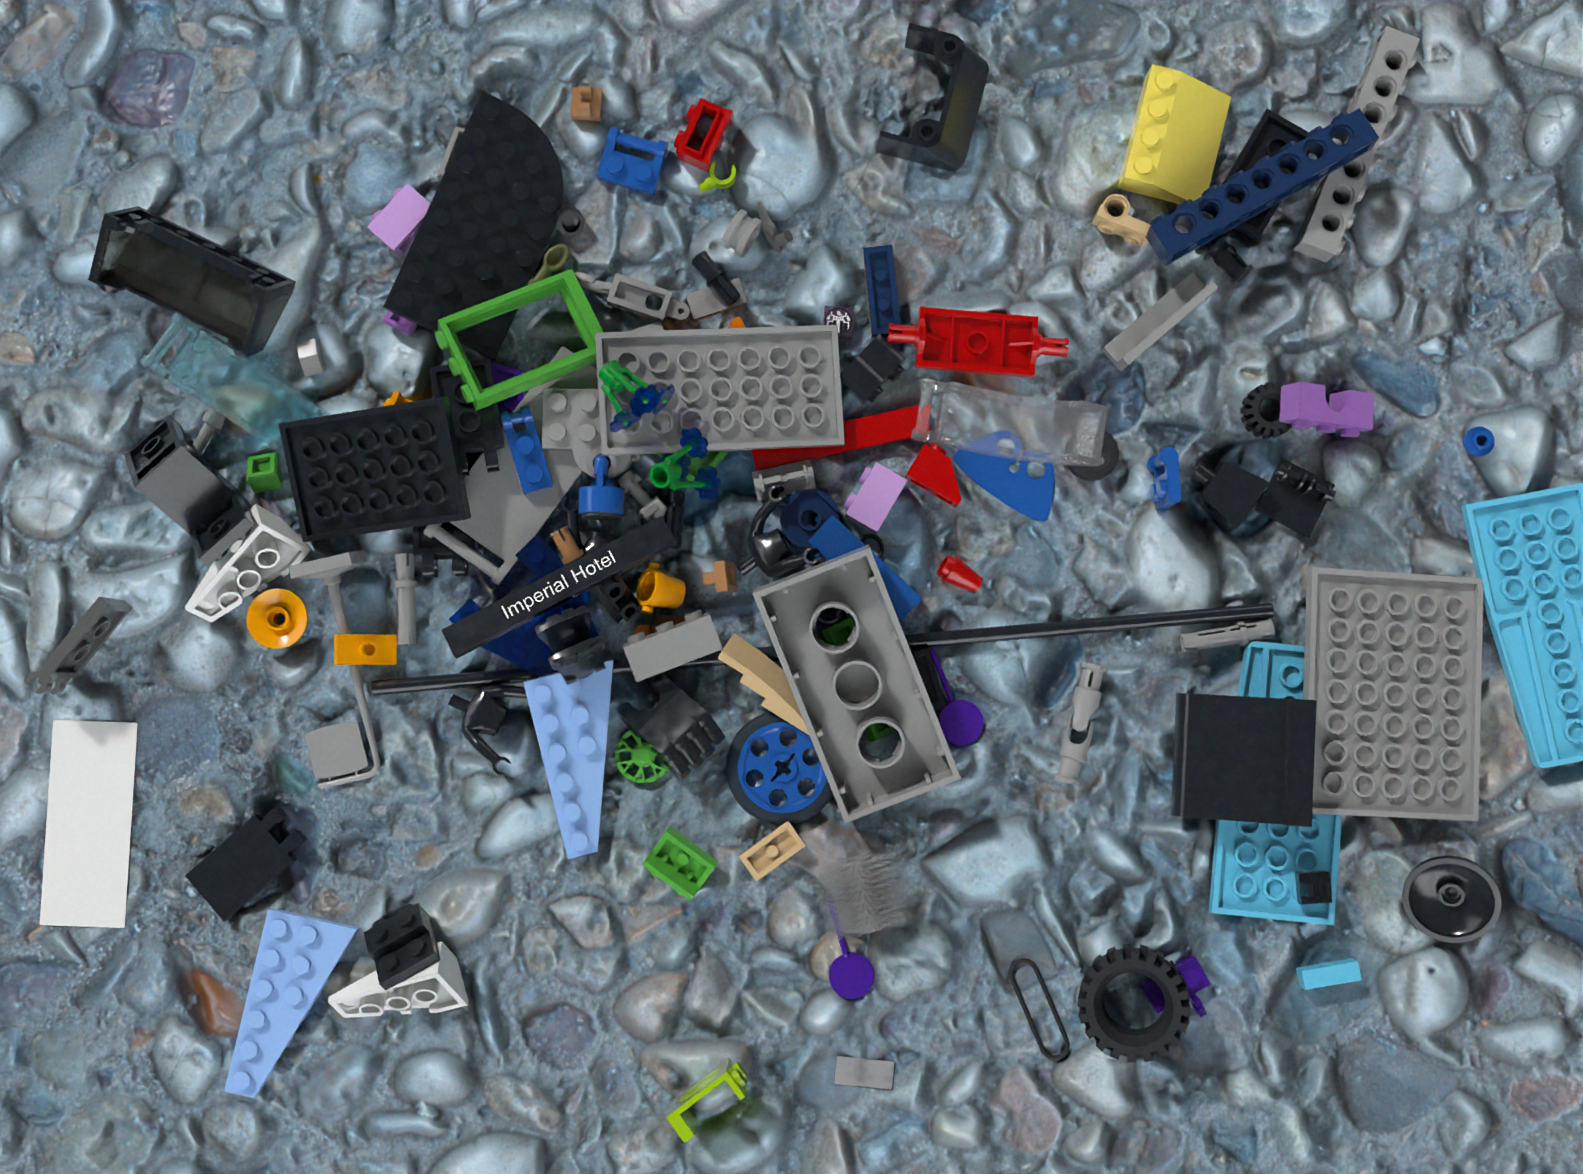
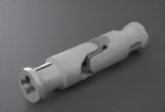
(1085, 702)

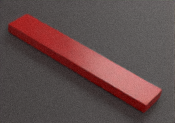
(858, 435)

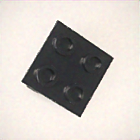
(1295, 497)

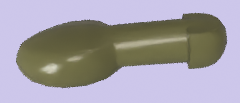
(553, 261)

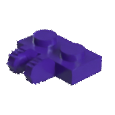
(1195, 981)

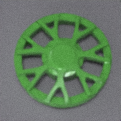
(642, 755)

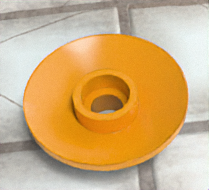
(263, 615)

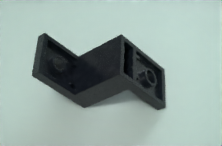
(189, 491)

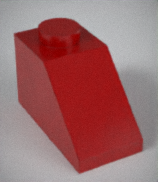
(935, 474)

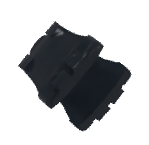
(572, 644)

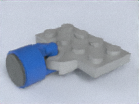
(573, 424)

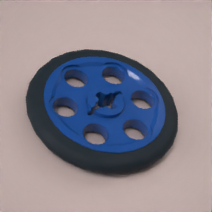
(756, 799)

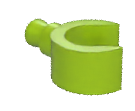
(711, 181)

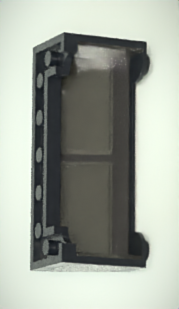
(190, 276)

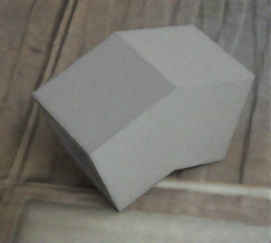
(310, 357)

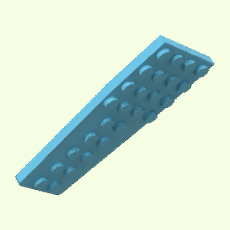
(1533, 598)
(1259, 861)

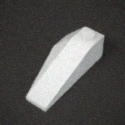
(248, 565)
(435, 987)

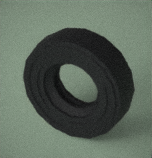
(1107, 464)

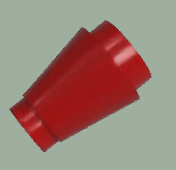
(958, 573)

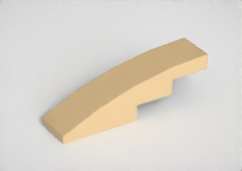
(764, 678)

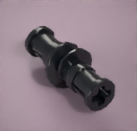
(1226, 257)

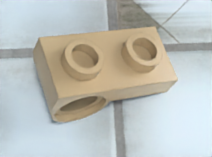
(1123, 225)

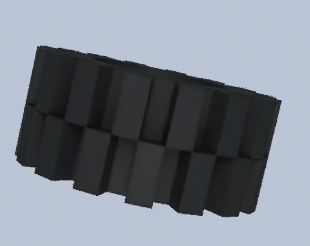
(1252, 414)

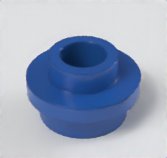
(1471, 445)

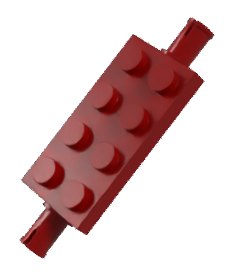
(977, 342)

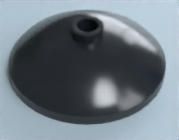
(1447, 915)

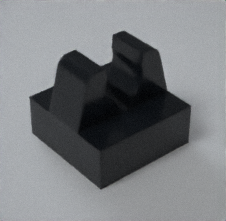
(1313, 887)

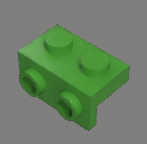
(680, 863)

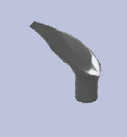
(770, 232)

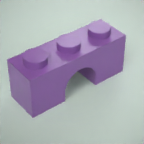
(1306, 407)

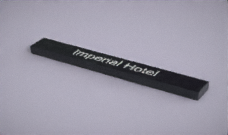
(558, 587)

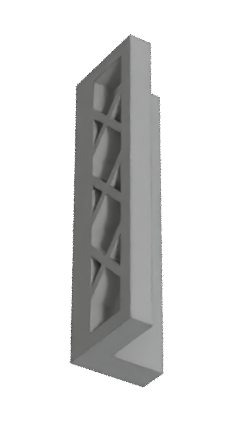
(1158, 320)

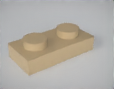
(772, 850)

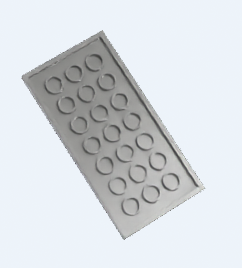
(731, 384)

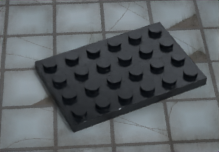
(375, 469)

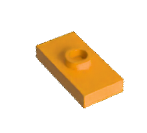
(365, 649)

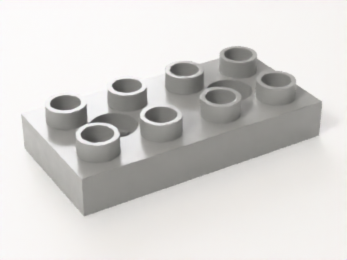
(856, 684)

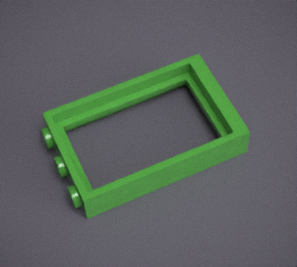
(579, 309)

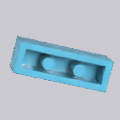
(1328, 973)

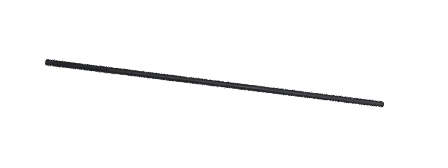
(915, 641)

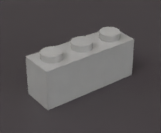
(671, 645)

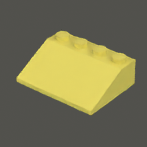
(1174, 137)

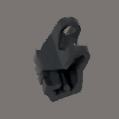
(675, 727)

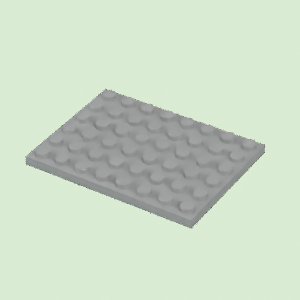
(1394, 692)

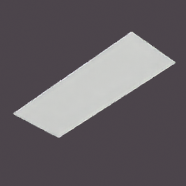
(88, 824)

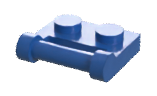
(631, 170)
(1166, 478)

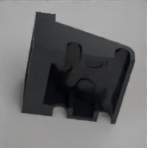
(1244, 759)

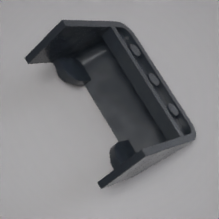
(945, 141)

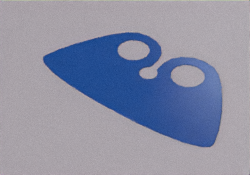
(1017, 490)

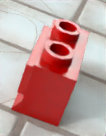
(713, 139)

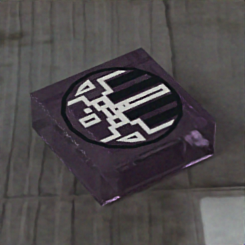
(842, 318)

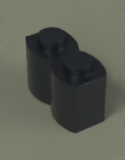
(872, 369)

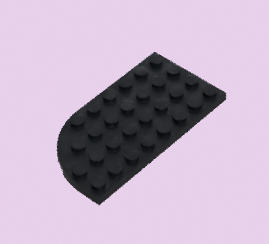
(482, 225)

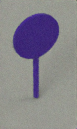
(959, 719)
(851, 972)

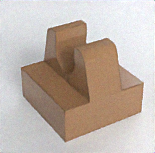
(586, 103)
(723, 577)

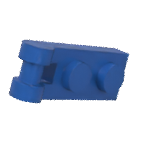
(526, 451)

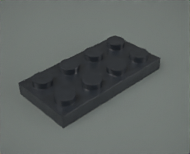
(1266, 139)

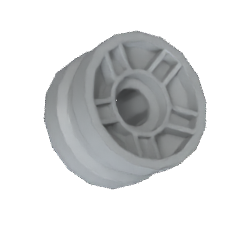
(741, 233)

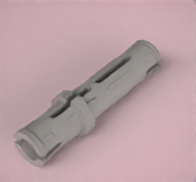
(406, 608)
(1237, 634)

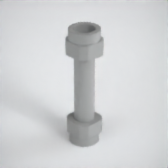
(212, 421)

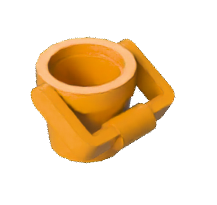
(659, 590)

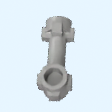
(651, 507)

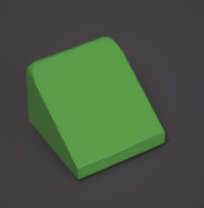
(264, 472)

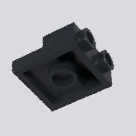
(402, 945)

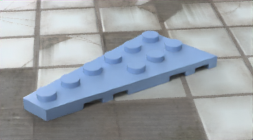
(572, 743)
(286, 980)

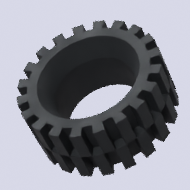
(1124, 1040)

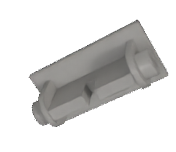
(792, 477)

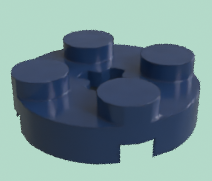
(809, 502)

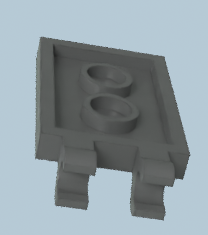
(80, 645)

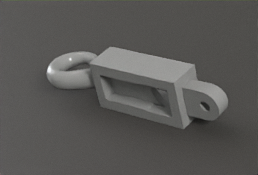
(632, 294)

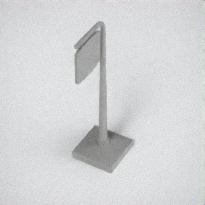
(340, 746)

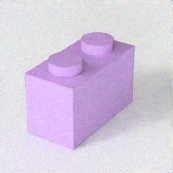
(400, 219)
(874, 498)

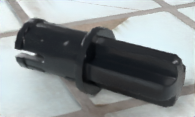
(716, 278)

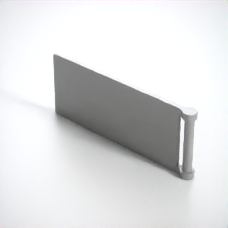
(499, 510)

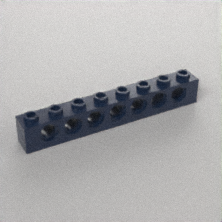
(1351, 129)

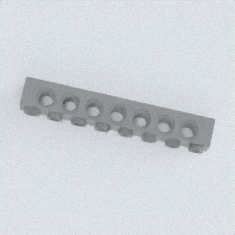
(1401, 52)

